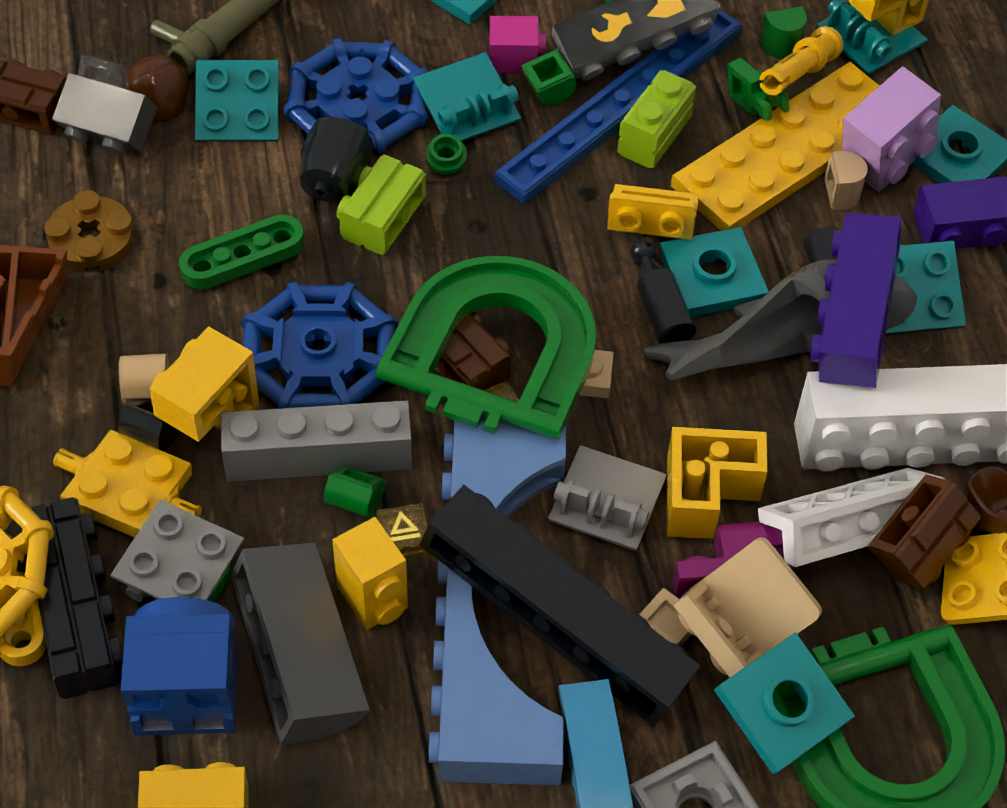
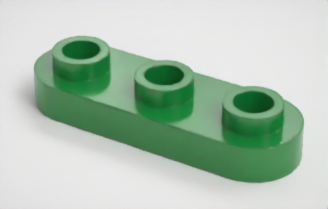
(255, 242)

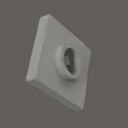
(700, 775)

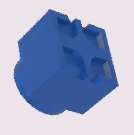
(180, 668)

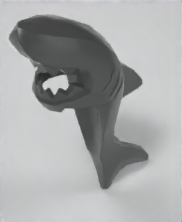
(770, 326)

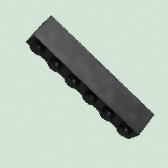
(558, 604)

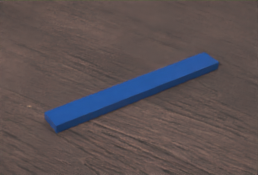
(601, 115)

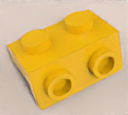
(652, 211)

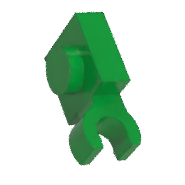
(746, 90)

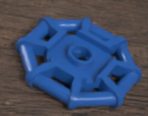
(362, 78)
(310, 322)

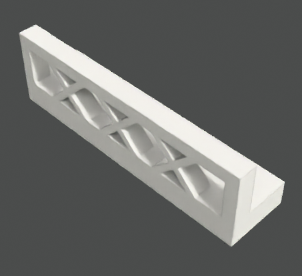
(838, 517)

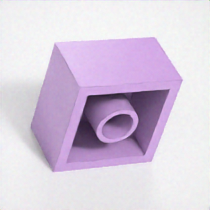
(893, 127)

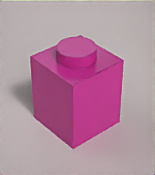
(514, 42)

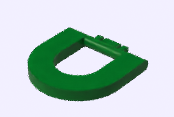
(496, 283)
(956, 699)

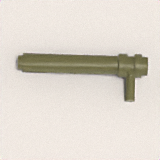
(210, 36)

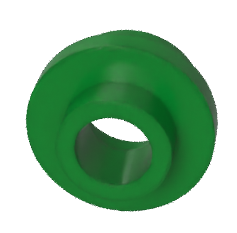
(446, 145)

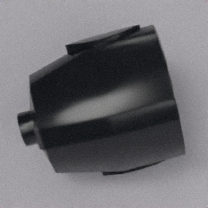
(334, 158)

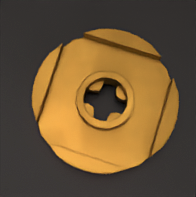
(86, 213)

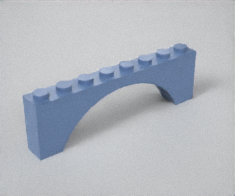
(485, 720)

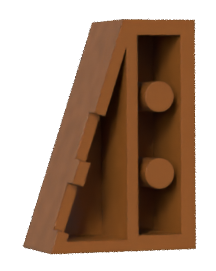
(28, 291)

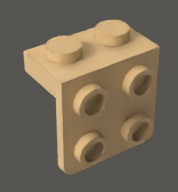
(747, 607)

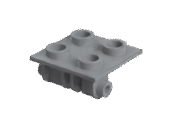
(607, 497)
(176, 556)

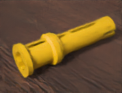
(808, 56)

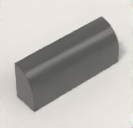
(298, 642)

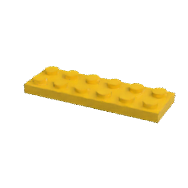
(775, 155)

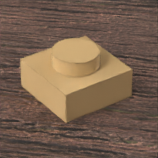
(599, 377)
(665, 618)

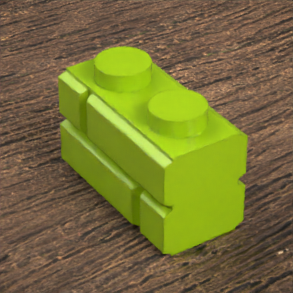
(656, 119)
(381, 204)

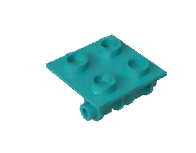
(866, 41)
(468, 97)
(237, 100)
(934, 278)

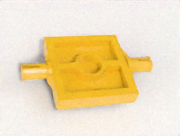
(125, 481)

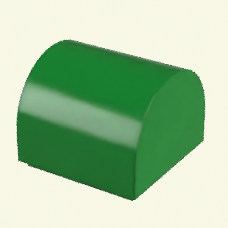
(782, 31)
(550, 78)
(354, 491)

